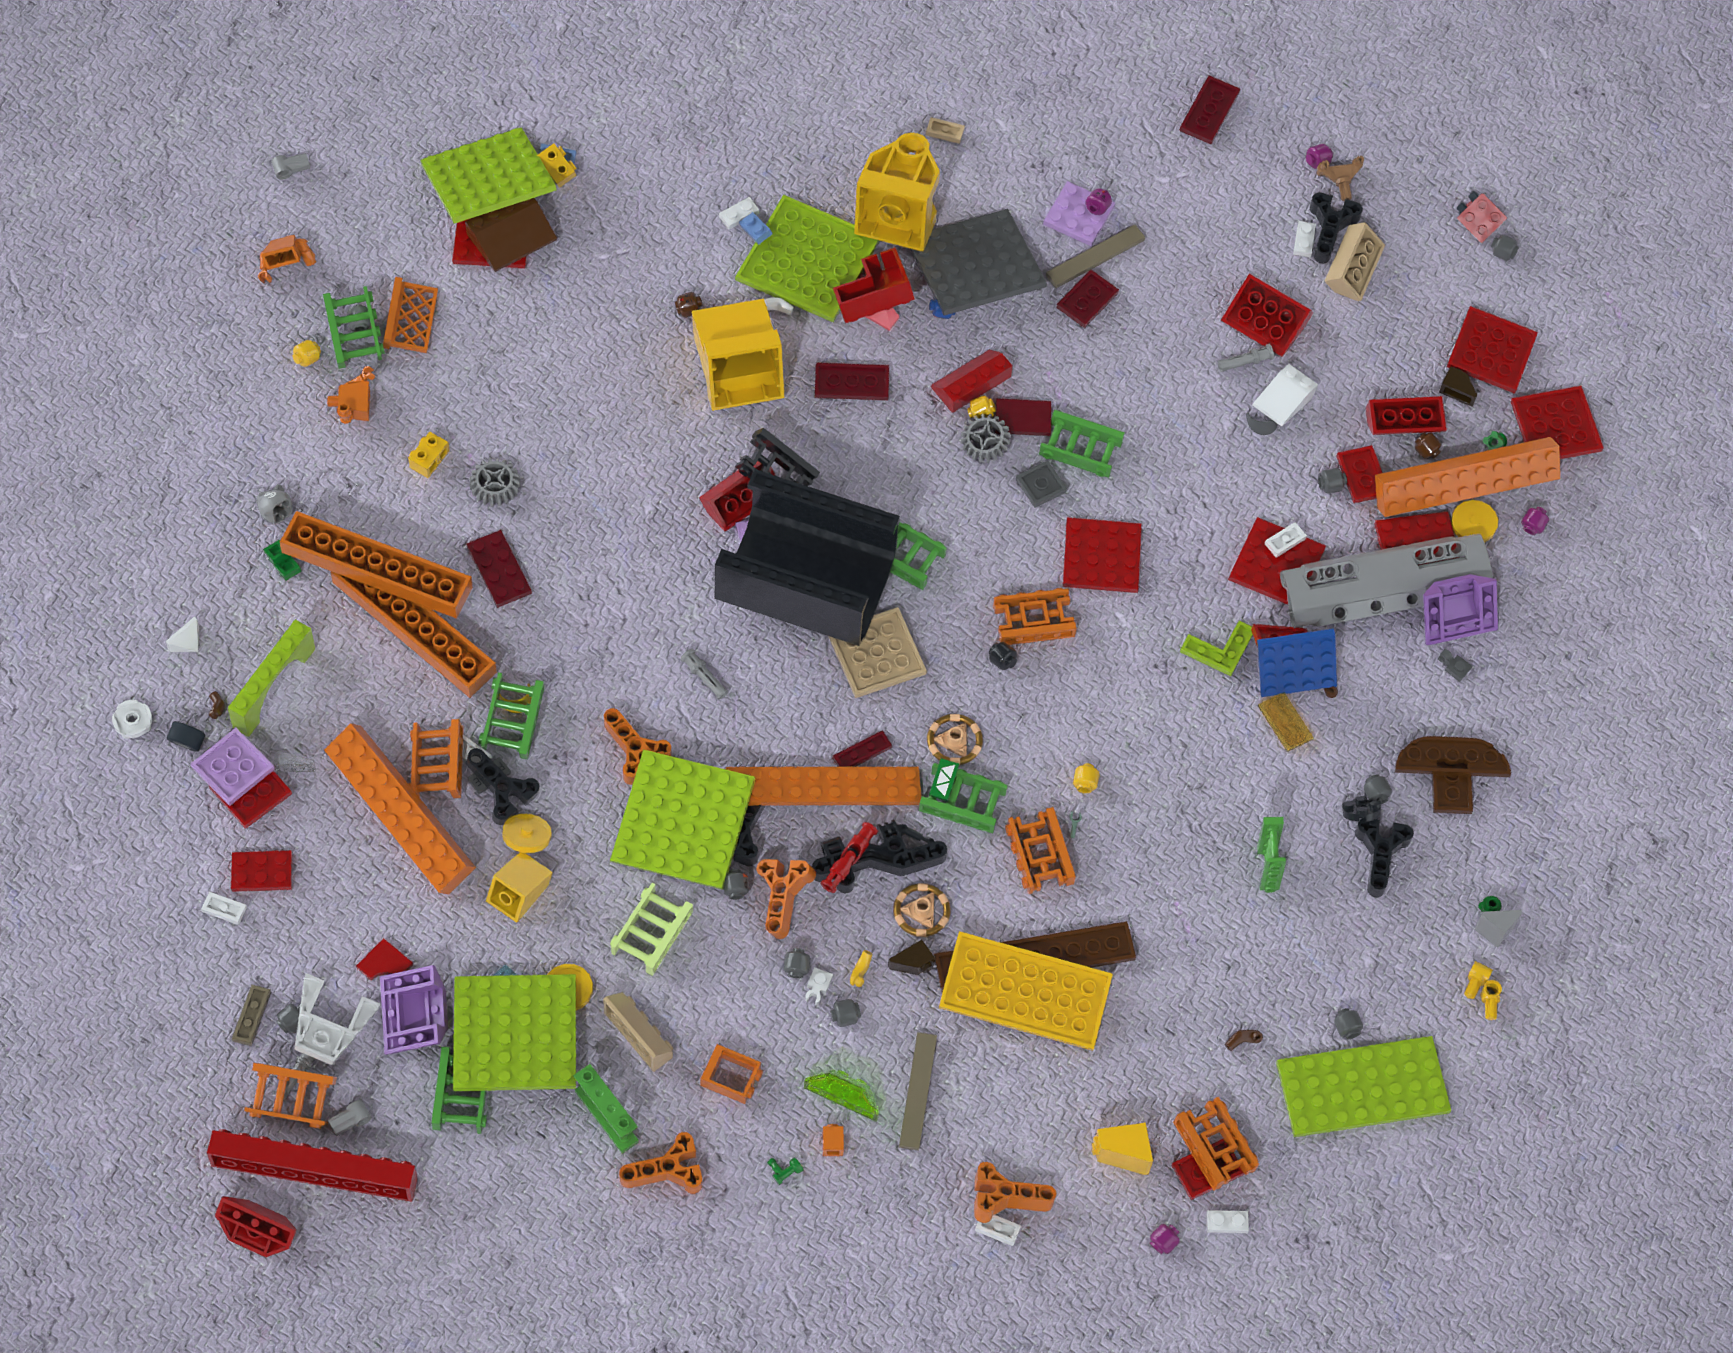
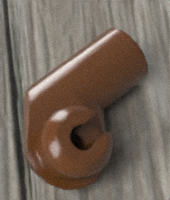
(218, 706)

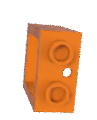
(739, 1059)

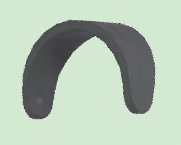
(1259, 427)

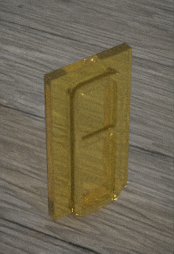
(1285, 722)

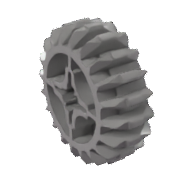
(999, 442)
(494, 475)

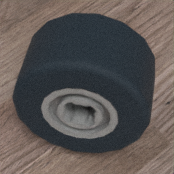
(185, 736)

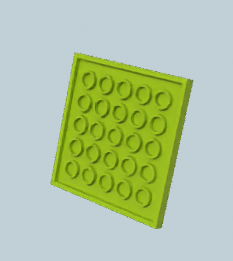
(488, 175)
(806, 258)
(683, 819)
(514, 1032)

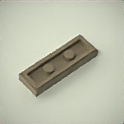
(251, 1015)

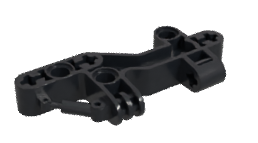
(882, 856)

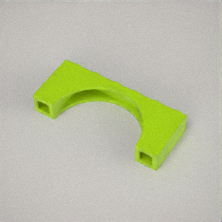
(293, 645)

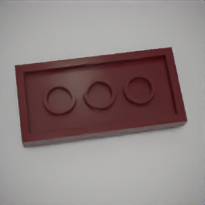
(1209, 109)
(852, 381)
(499, 568)

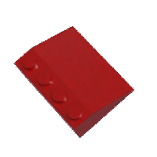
(1267, 315)

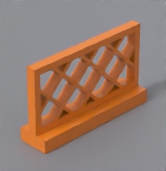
(395, 310)

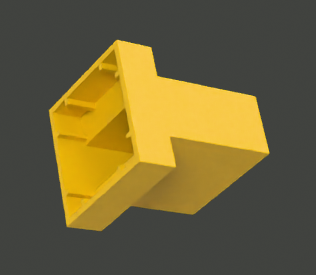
(739, 354)

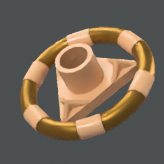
(954, 738)
(921, 910)

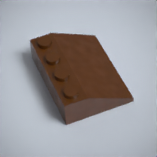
(510, 233)

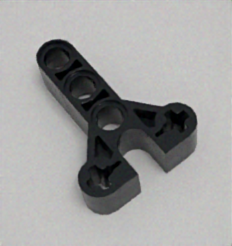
(1321, 207)
(515, 786)
(1374, 841)
(745, 842)

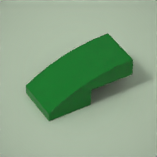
(282, 562)

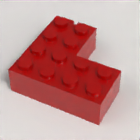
(877, 290)

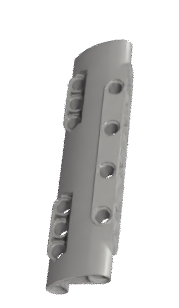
(1381, 577)

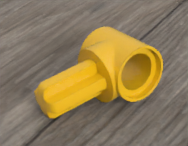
(1477, 977)
(1491, 999)

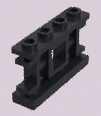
(780, 454)

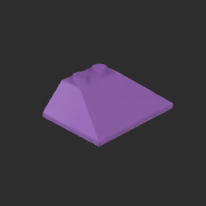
(1460, 608)
(413, 1009)

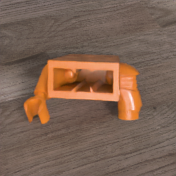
(284, 252)
(353, 398)

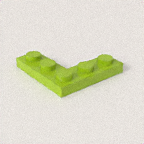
(1221, 660)

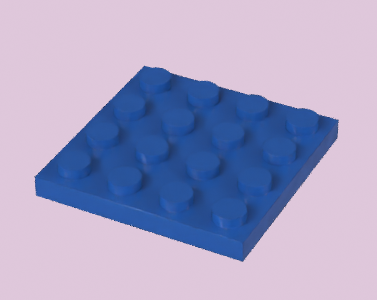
(1297, 662)

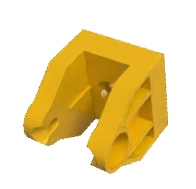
(898, 193)

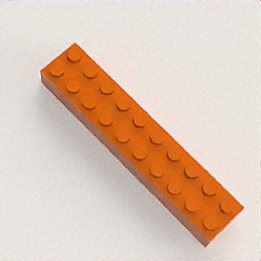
(1467, 476)
(376, 564)
(425, 634)
(399, 808)

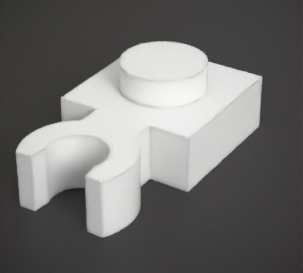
(818, 983)

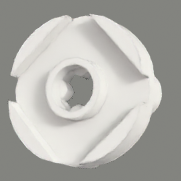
(132, 729)

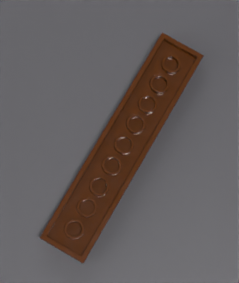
(1085, 946)

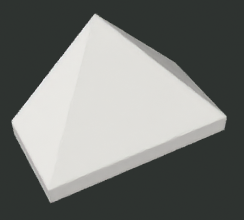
(186, 638)

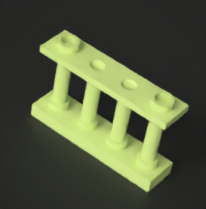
(662, 944)

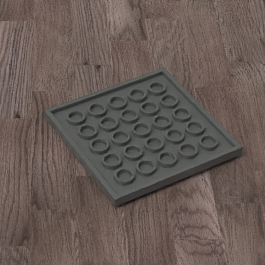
(978, 262)

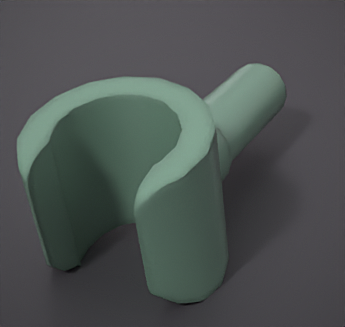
(1074, 824)

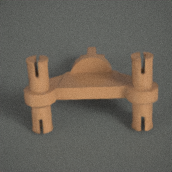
(1341, 175)

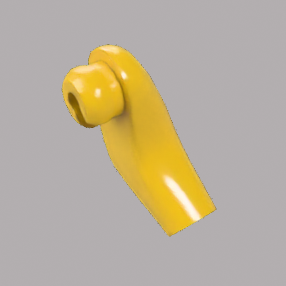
(860, 969)

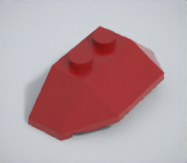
(254, 1226)

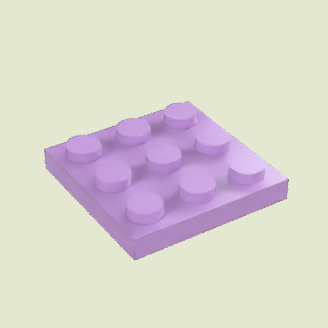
(1073, 218)
(232, 766)

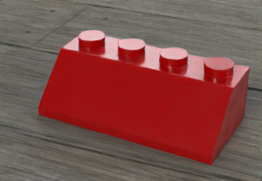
(973, 379)
(1406, 415)
(730, 499)

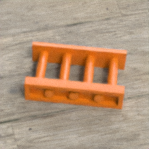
(454, 767)
(303, 1079)

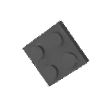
(1041, 484)

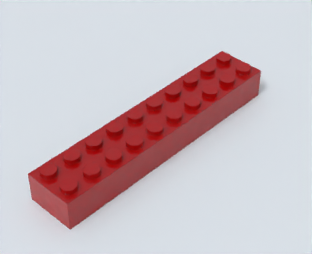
(312, 1165)

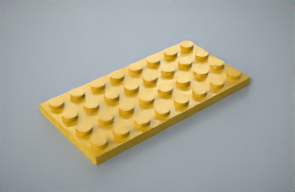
(1025, 991)

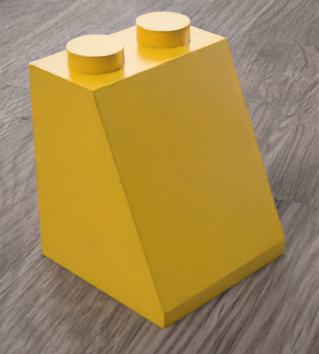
(518, 886)
(1124, 1147)

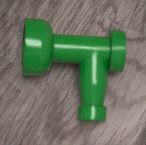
(781, 1174)

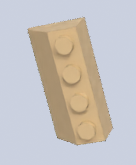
(1355, 261)
(637, 1030)

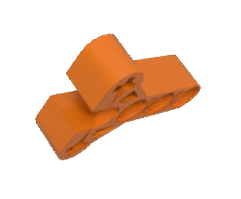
(632, 739)
(799, 875)
(678, 1175)
(996, 1185)

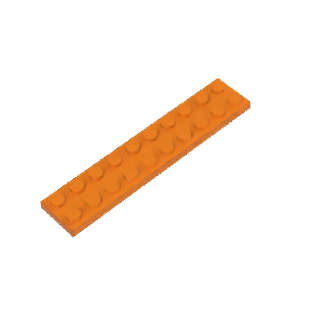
(833, 785)

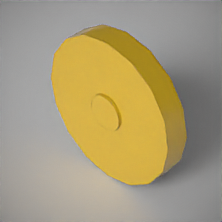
(1474, 518)
(526, 833)
(584, 983)

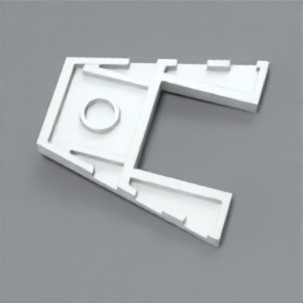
(322, 1037)

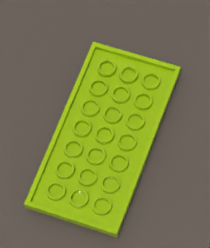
(1363, 1086)

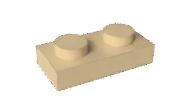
(945, 130)

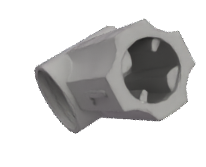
(286, 166)
(354, 1115)

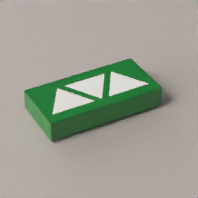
(944, 779)

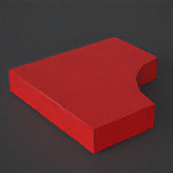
(383, 960)

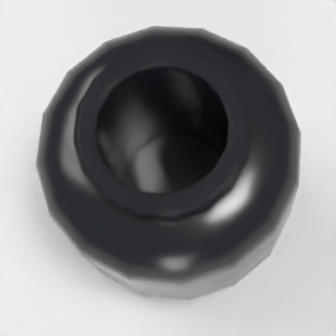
(1003, 656)

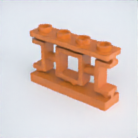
(1035, 630)
(1055, 847)
(1204, 1152)

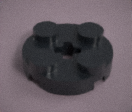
(1361, 808)

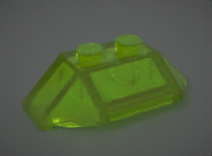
(844, 1091)

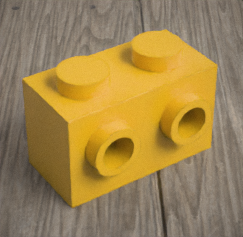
(557, 165)
(428, 454)

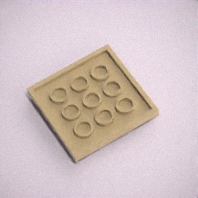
(883, 657)

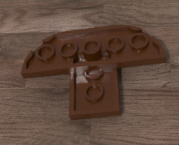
(1451, 765)

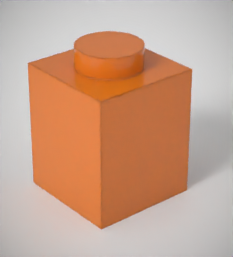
(833, 1140)

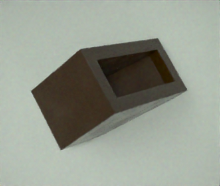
(1458, 386)
(913, 959)

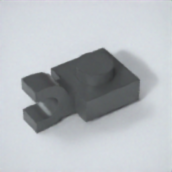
(1456, 667)

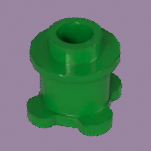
(1491, 440)
(1489, 901)

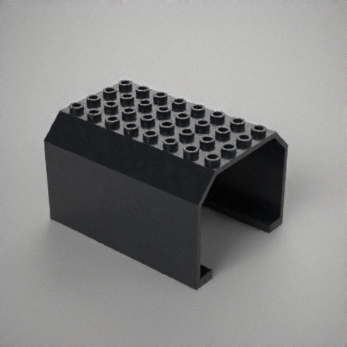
(809, 559)

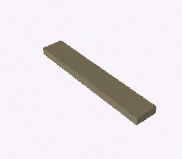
(1095, 256)
(918, 1091)

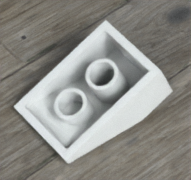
(1285, 395)

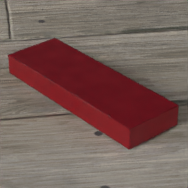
(863, 750)

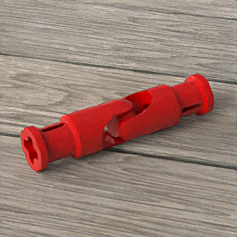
(842, 867)

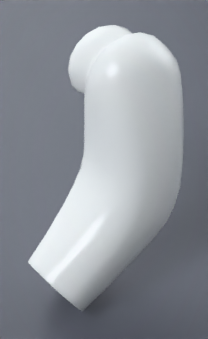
(779, 305)

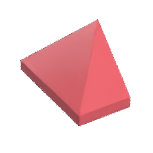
(885, 318)

